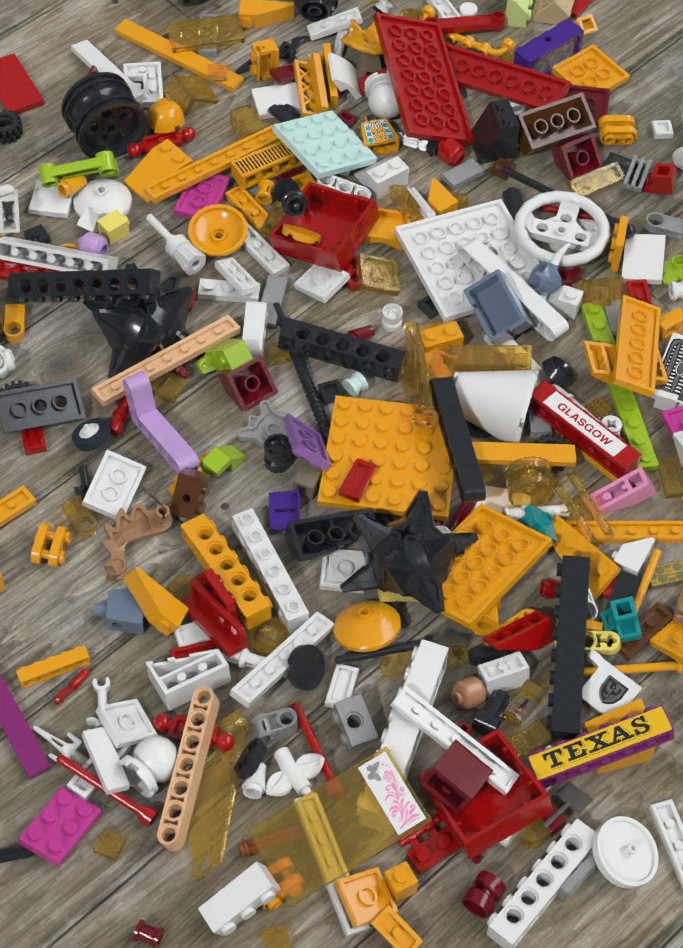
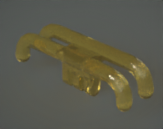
(582, 508)

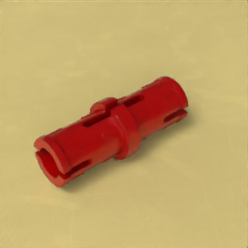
(120, 416)

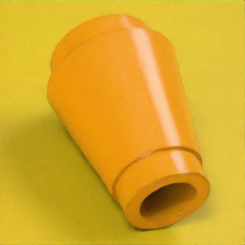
(70, 186)

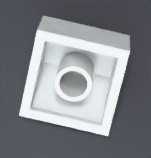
(383, 174)

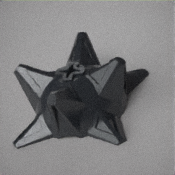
(143, 327)
(407, 554)

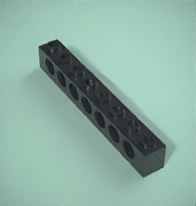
(148, 285)

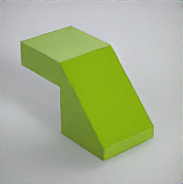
(223, 458)

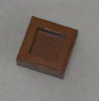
(495, 170)

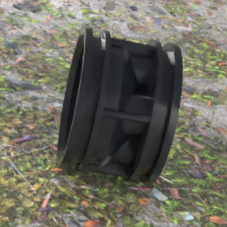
(114, 128)

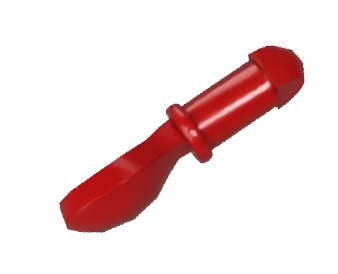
(73, 686)

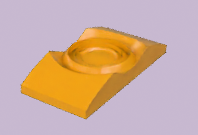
(384, 228)
(601, 362)

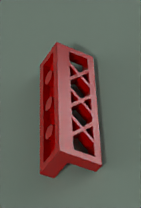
(215, 620)

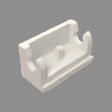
(504, 673)

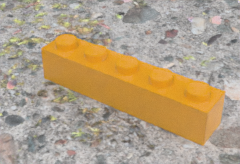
(53, 666)

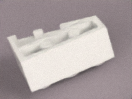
(179, 678)

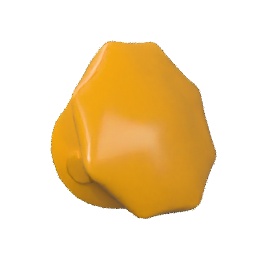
(362, 40)

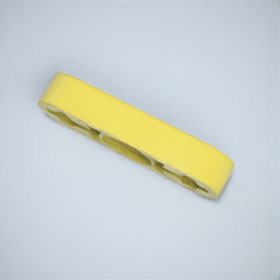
(604, 637)

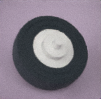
(91, 434)

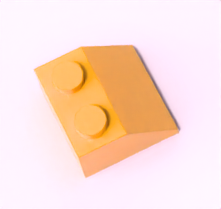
(440, 335)

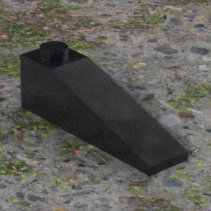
(321, 535)

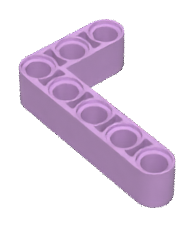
(155, 426)

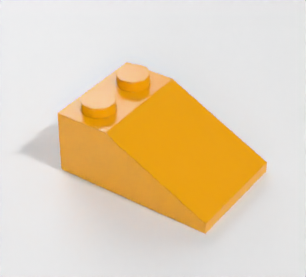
(158, 163)

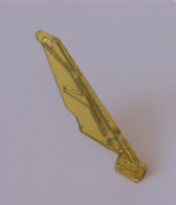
(416, 379)
(215, 798)

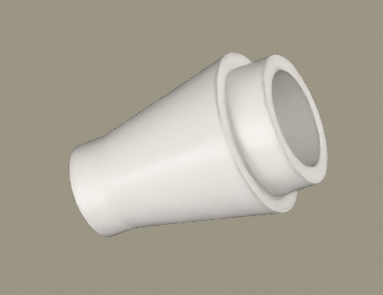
(255, 785)

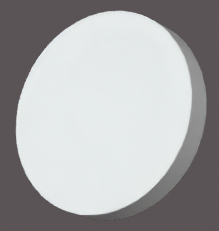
(625, 852)

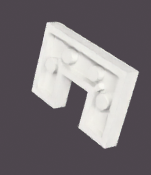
(152, 79)

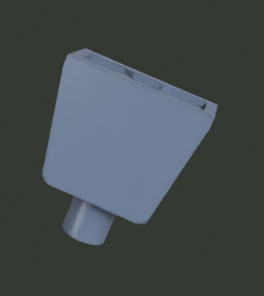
(121, 612)

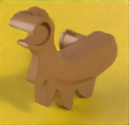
(139, 526)

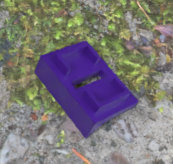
(283, 502)

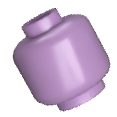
(93, 243)

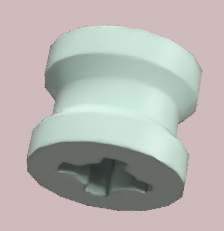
(355, 384)

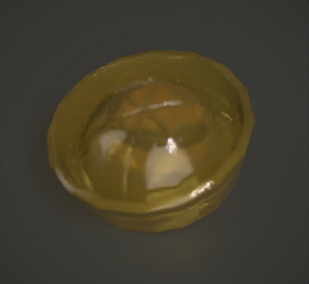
(268, 636)

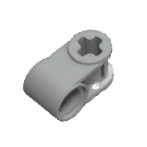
(273, 725)

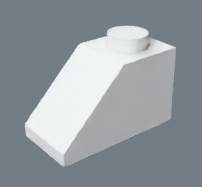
(566, 301)
(633, 555)

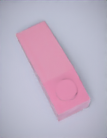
(624, 492)

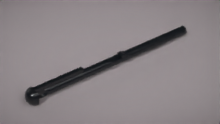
(630, 231)

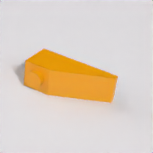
(264, 13)
(157, 603)

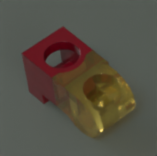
(536, 835)

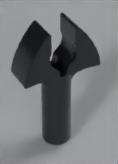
(85, 484)

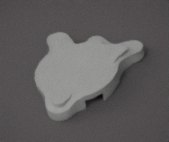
(263, 426)

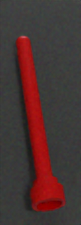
(312, 740)
(145, 814)

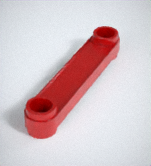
(493, 21)

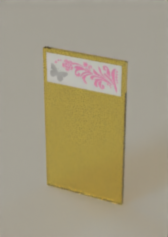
(339, 826)

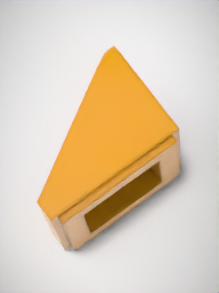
(587, 23)

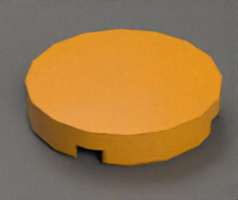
(301, 234)

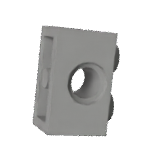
(354, 709)

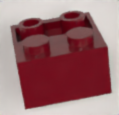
(456, 776)

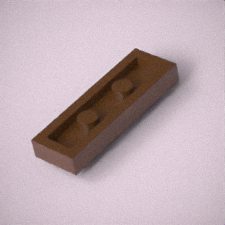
(650, 624)

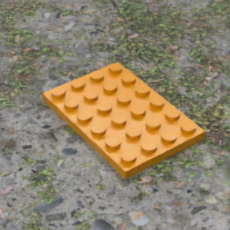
(489, 565)

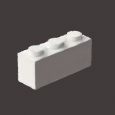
(239, 899)

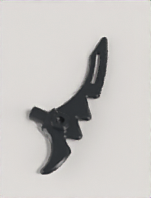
(285, 50)

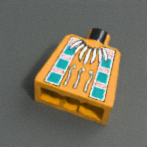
(379, 135)

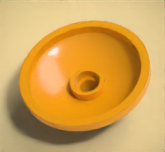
(215, 222)
(367, 626)

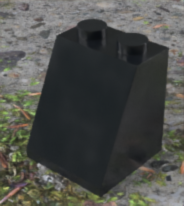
(496, 132)

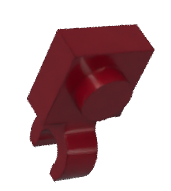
(570, 276)

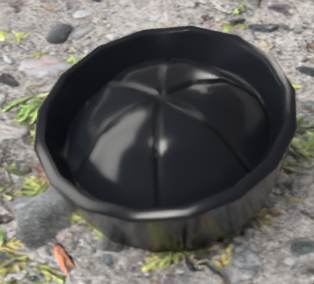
(558, 371)

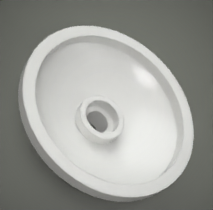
(104, 196)

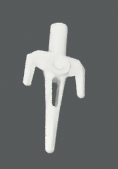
(67, 750)

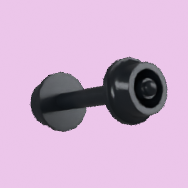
(293, 201)

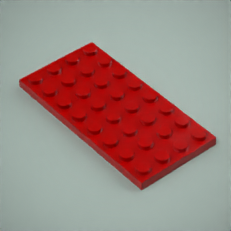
(423, 79)

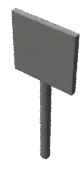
(571, 797)

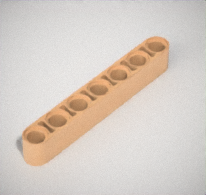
(191, 778)

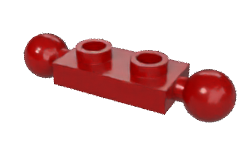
(147, 143)
(163, 723)

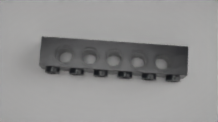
(341, 349)

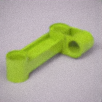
(102, 163)

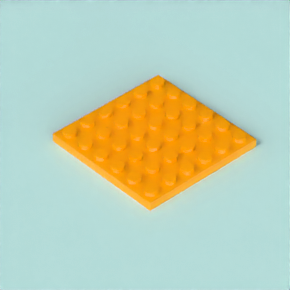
(404, 454)

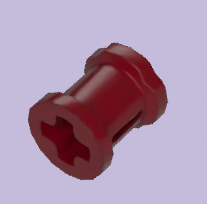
(148, 934)

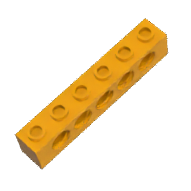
(214, 553)

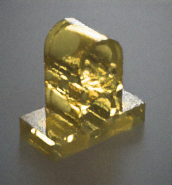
(602, 290)

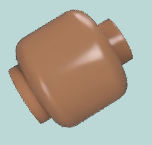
(469, 692)

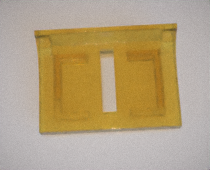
(171, 389)

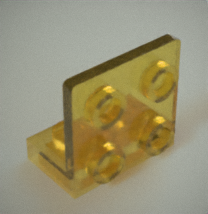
(188, 90)

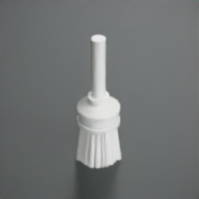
(180, 248)

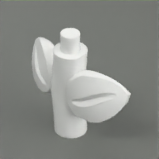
(293, 773)

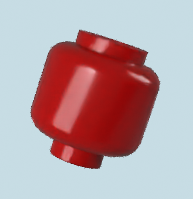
(451, 152)

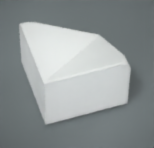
(89, 219)

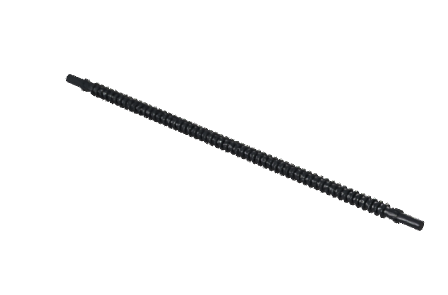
(319, 414)

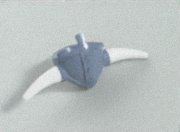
(545, 277)

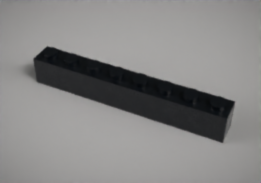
(570, 647)

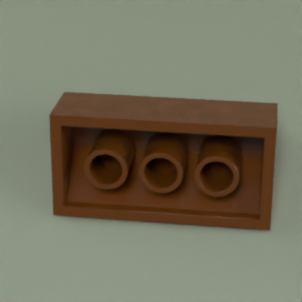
(554, 123)

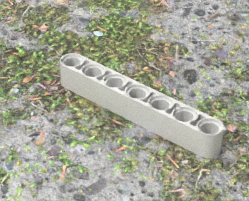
(541, 314)

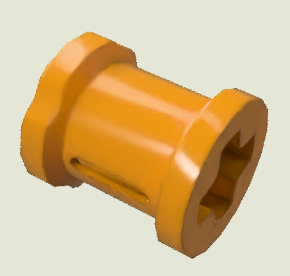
(265, 192)

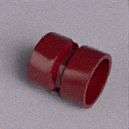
(485, 891)

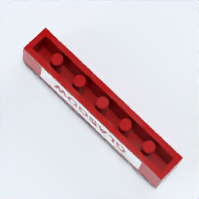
(583, 430)

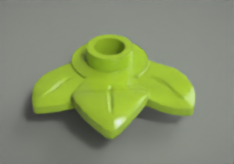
(673, 270)

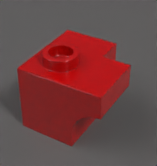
(661, 180)

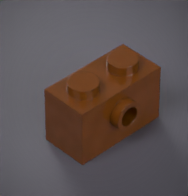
(190, 493)

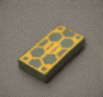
(667, 575)

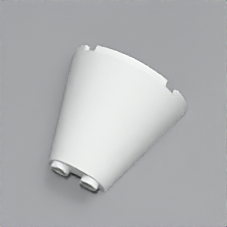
(496, 400)

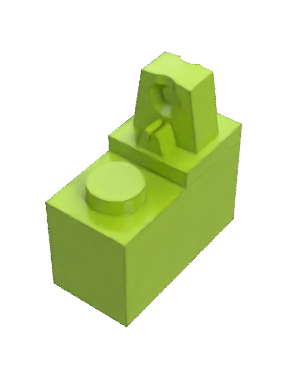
(225, 355)

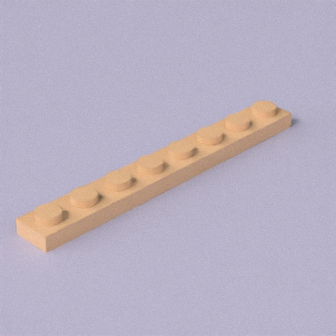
(169, 358)

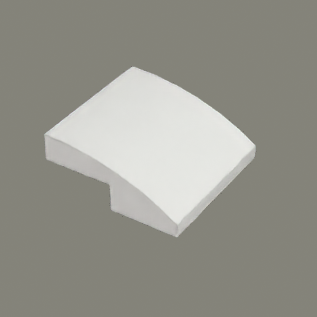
(344, 75)

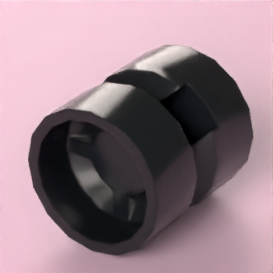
(277, 453)

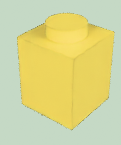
(114, 226)

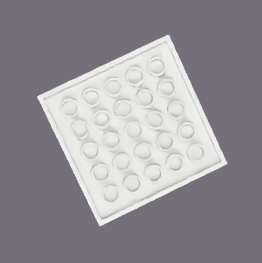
(434, 247)

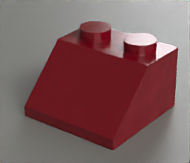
(577, 156)
(248, 383)

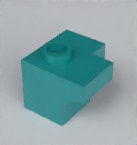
(539, 521)
(622, 619)

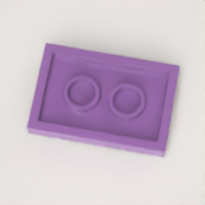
(306, 443)

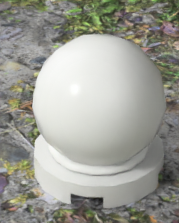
(381, 96)
(151, 764)

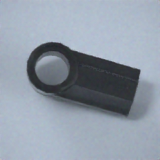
(512, 200)
(491, 715)

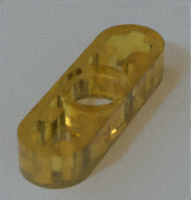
(404, 202)

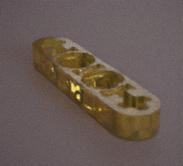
(394, 659)

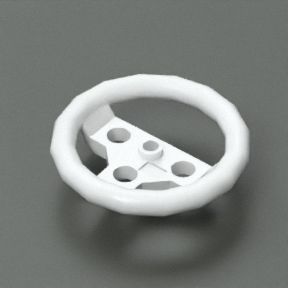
(560, 233)

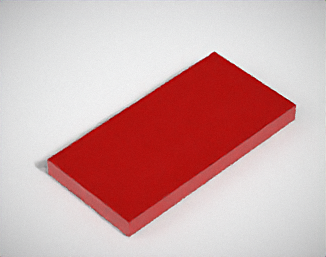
(16, 87)

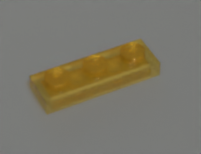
(597, 180)

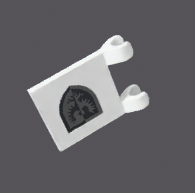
(607, 686)

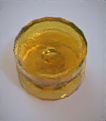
(529, 481)

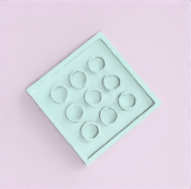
(324, 144)

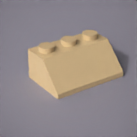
(551, 11)

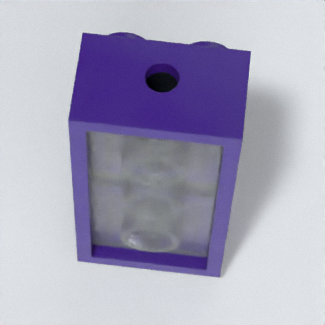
(550, 47)

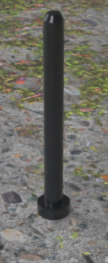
(392, 649)

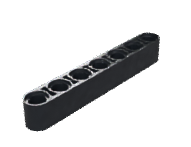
(457, 440)

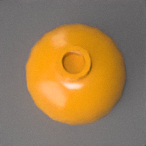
(164, 116)

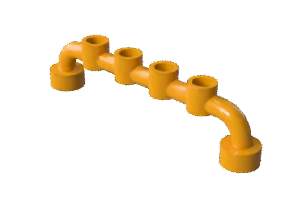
(469, 42)

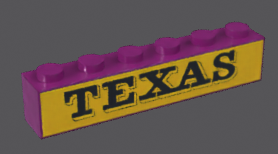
(601, 746)

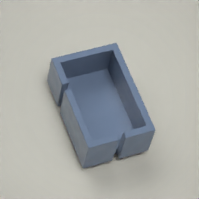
(500, 306)

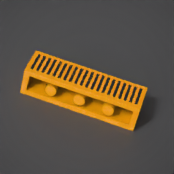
(263, 164)

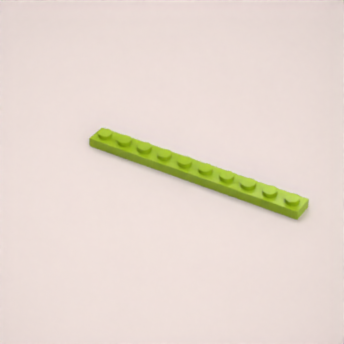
(622, 398)

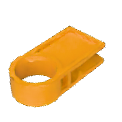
(14, 318)

